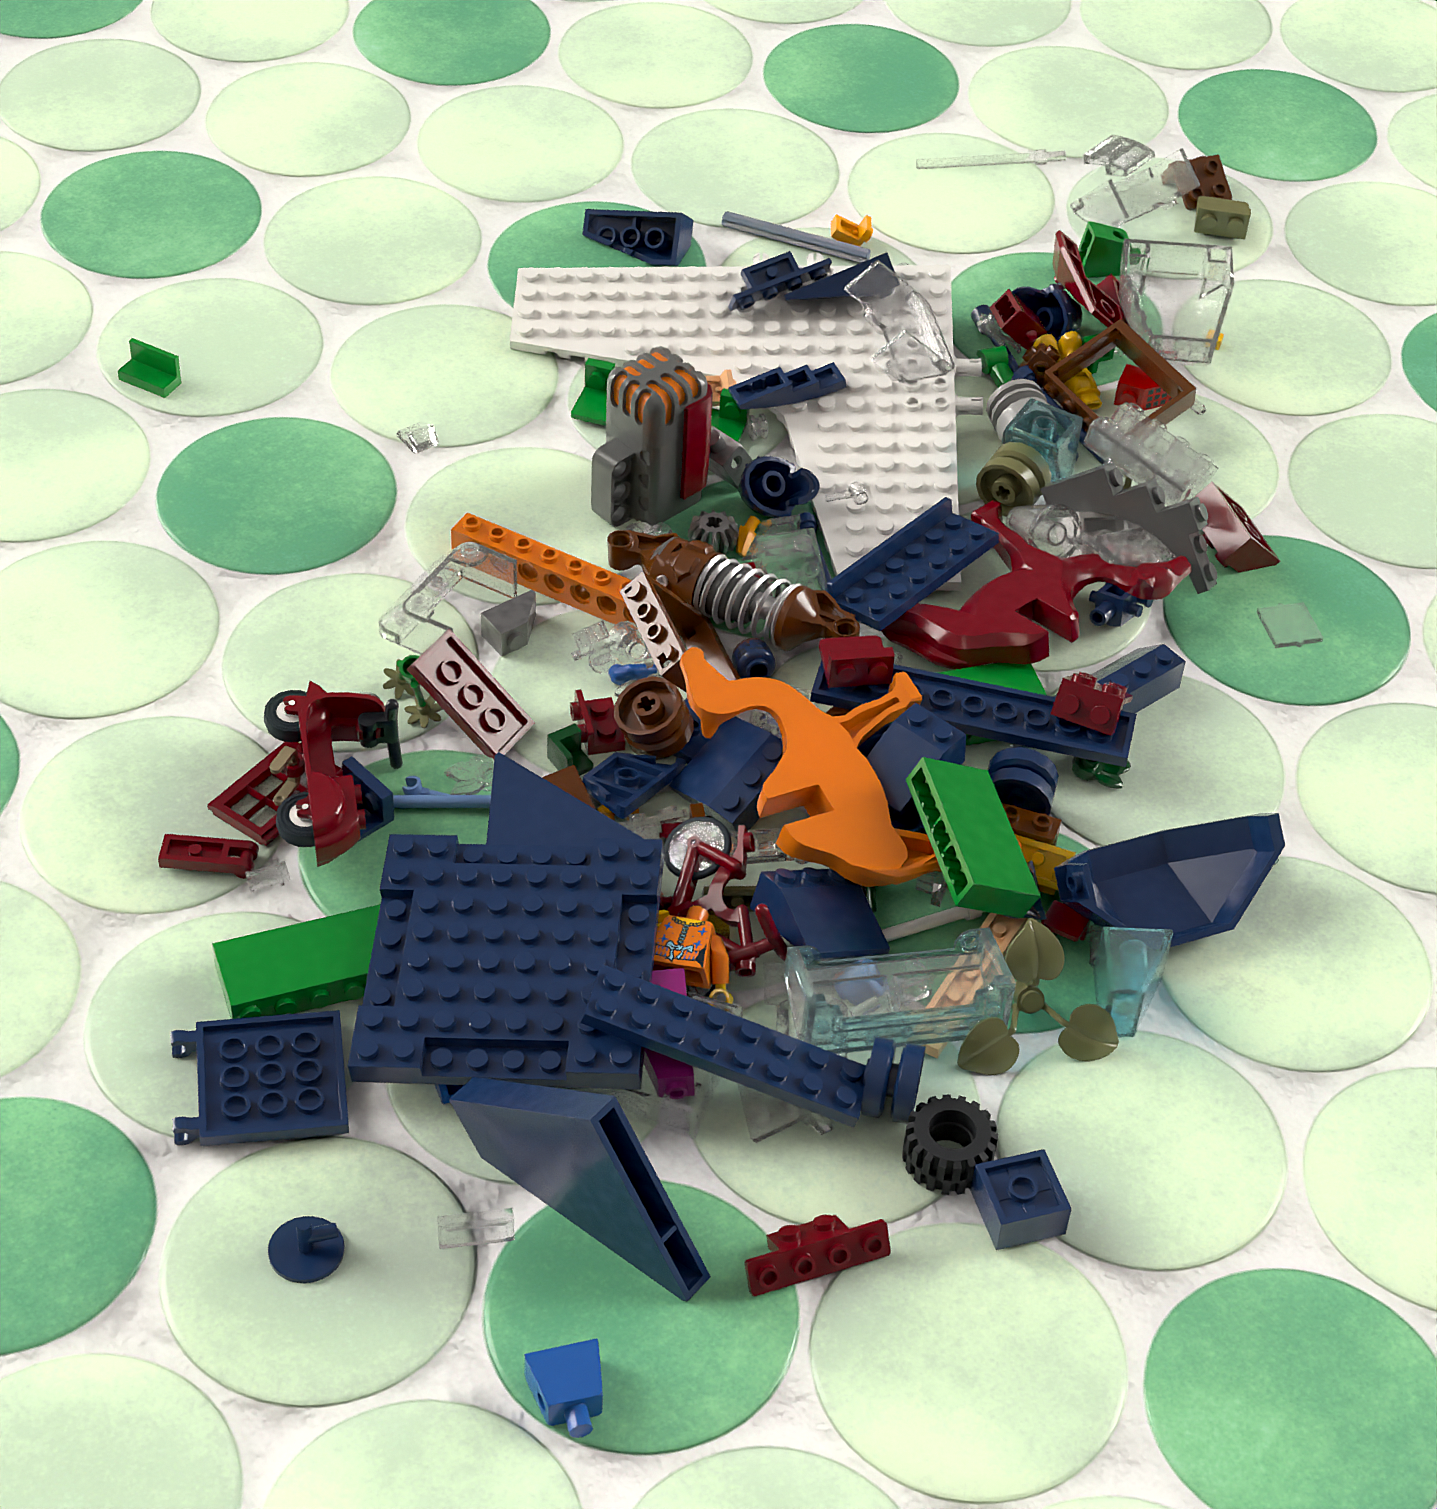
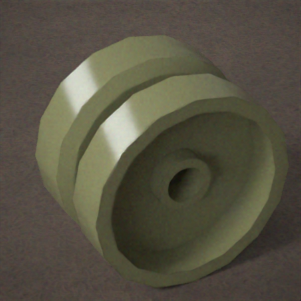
(1013, 476)

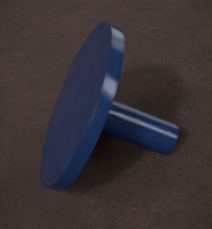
(306, 1249)

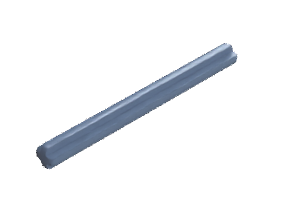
(795, 237)

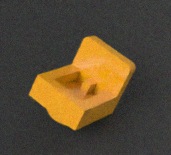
(849, 232)

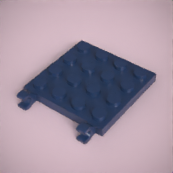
(265, 1078)

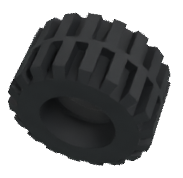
(952, 1121)

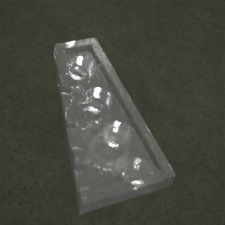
(1131, 548)

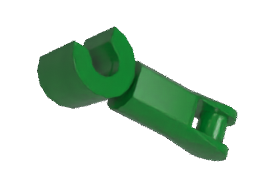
(996, 364)

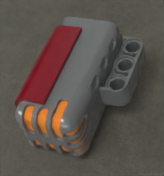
(654, 440)

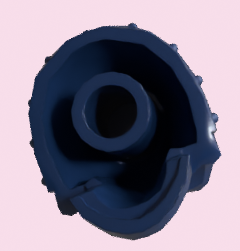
(1053, 307)
(774, 487)

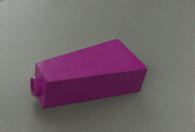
(666, 1073)

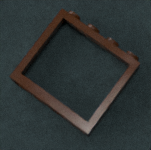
(1140, 353)
(665, 617)

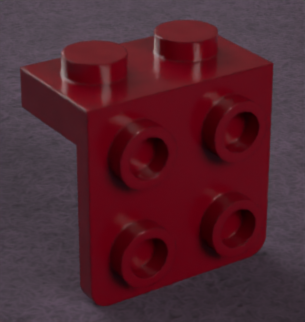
(856, 661)
(1090, 703)

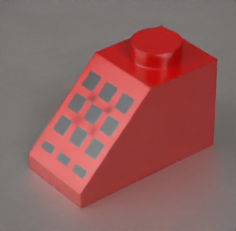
(1140, 389)

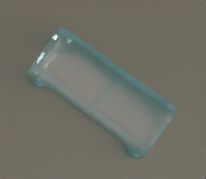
(898, 995)

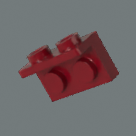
(597, 724)

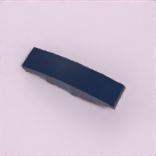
(781, 388)

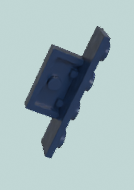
(774, 276)

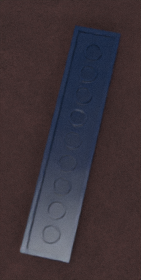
(993, 714)

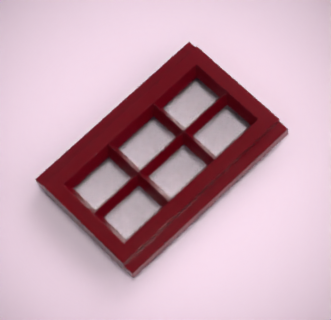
(250, 800)

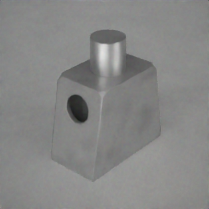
(722, 452)

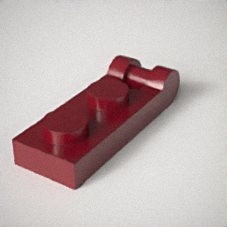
(208, 854)

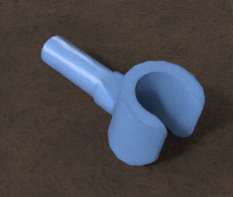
(415, 787)

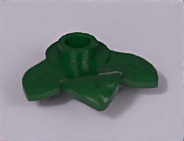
(1104, 773)

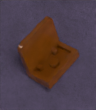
(1211, 179)

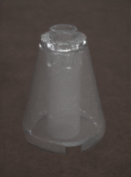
(1046, 526)

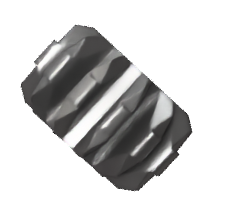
(716, 530)

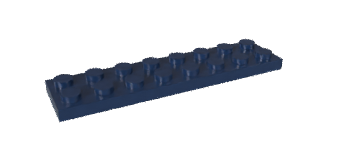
(725, 1045)

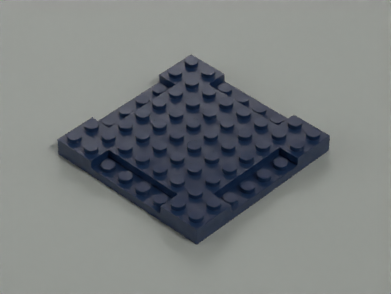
(494, 958)

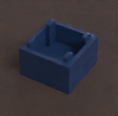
(1020, 1199)

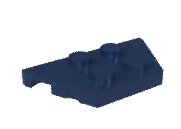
(629, 780)

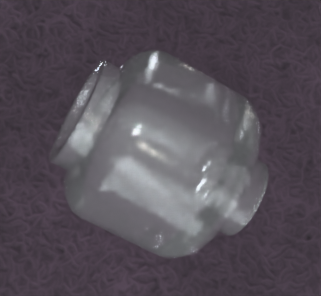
(632, 647)

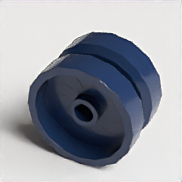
(1024, 778)
(893, 1080)

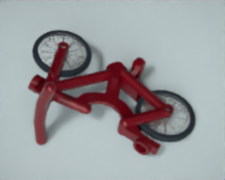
(698, 851)

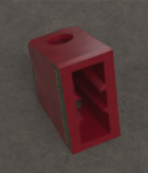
(1017, 319)

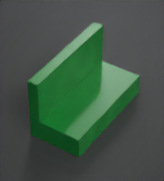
(151, 369)

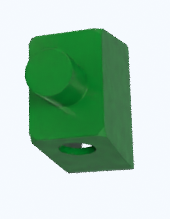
(1101, 249)

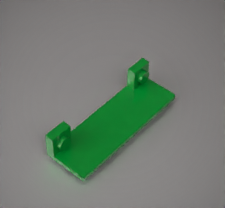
(593, 402)

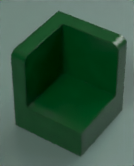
(565, 749)

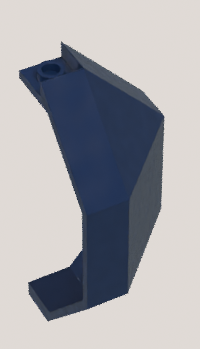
(1175, 878)

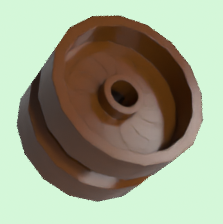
(654, 717)

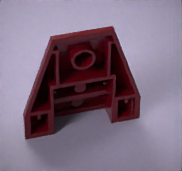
(1098, 299)

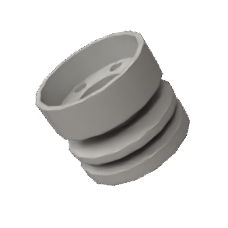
(1009, 400)

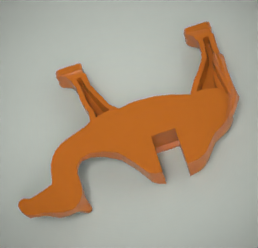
(822, 772)

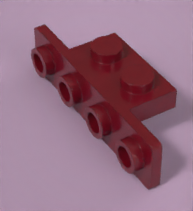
(815, 1251)

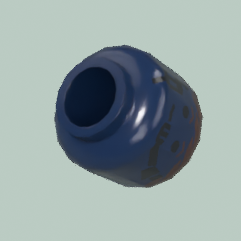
(753, 659)

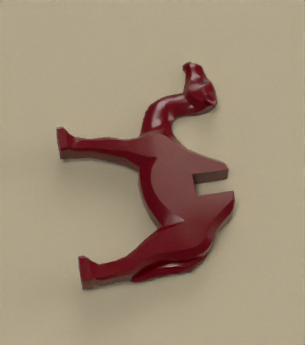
(1040, 587)

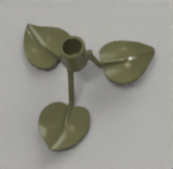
(1032, 957)

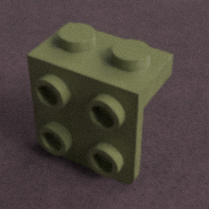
(1222, 217)

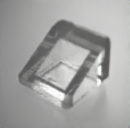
(418, 437)

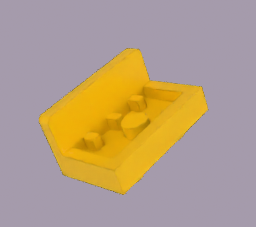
(1044, 858)

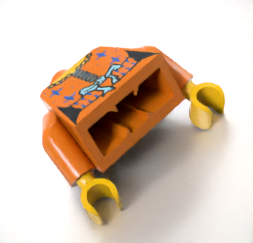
(696, 948)

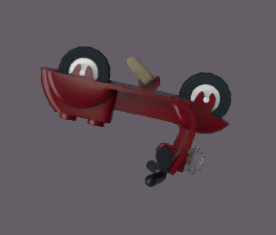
(328, 810)

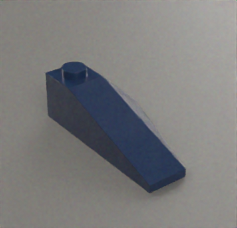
(834, 284)

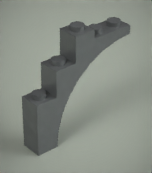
(1142, 504)

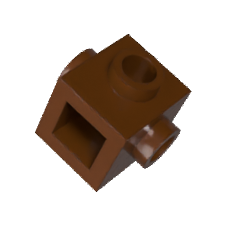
(1040, 360)

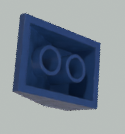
(907, 740)

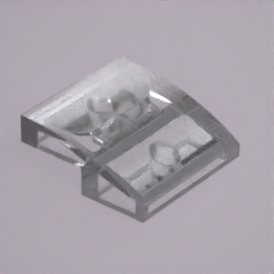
(1119, 155)

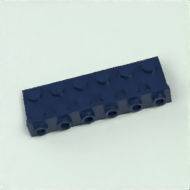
(910, 565)

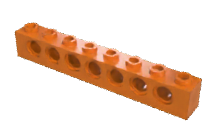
(550, 570)

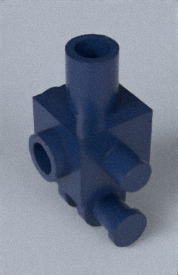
(1115, 606)

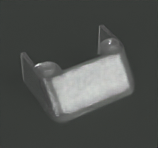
(1139, 193)
(912, 333)
(408, 618)

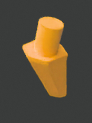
(746, 535)

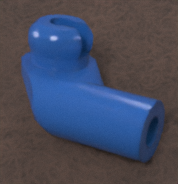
(622, 673)

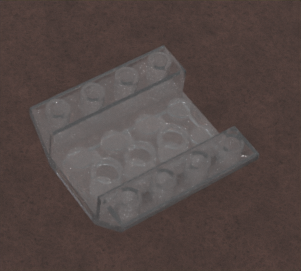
(1150, 452)

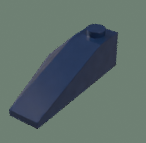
(646, 235)

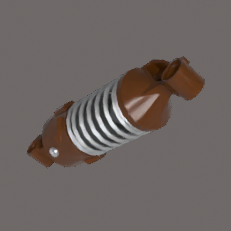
(730, 589)

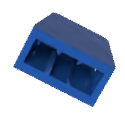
(567, 1384)

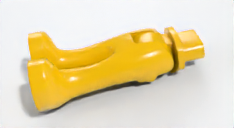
(1083, 383)

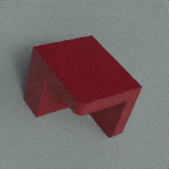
(1066, 922)

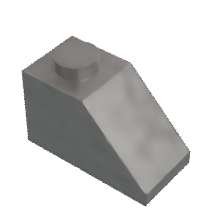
(509, 623)

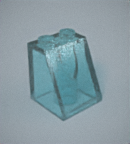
(1050, 433)
(1129, 973)

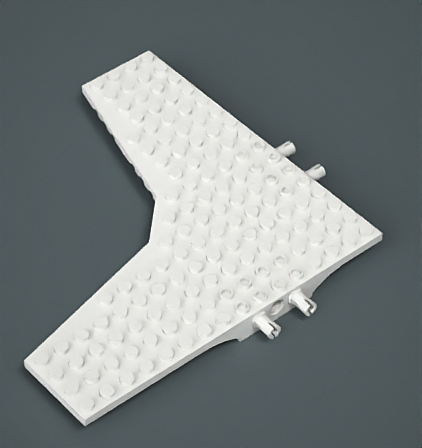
(871, 432)

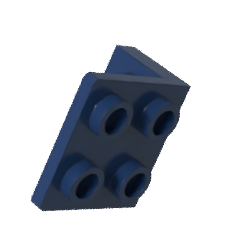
(376, 797)

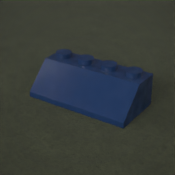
(1147, 674)

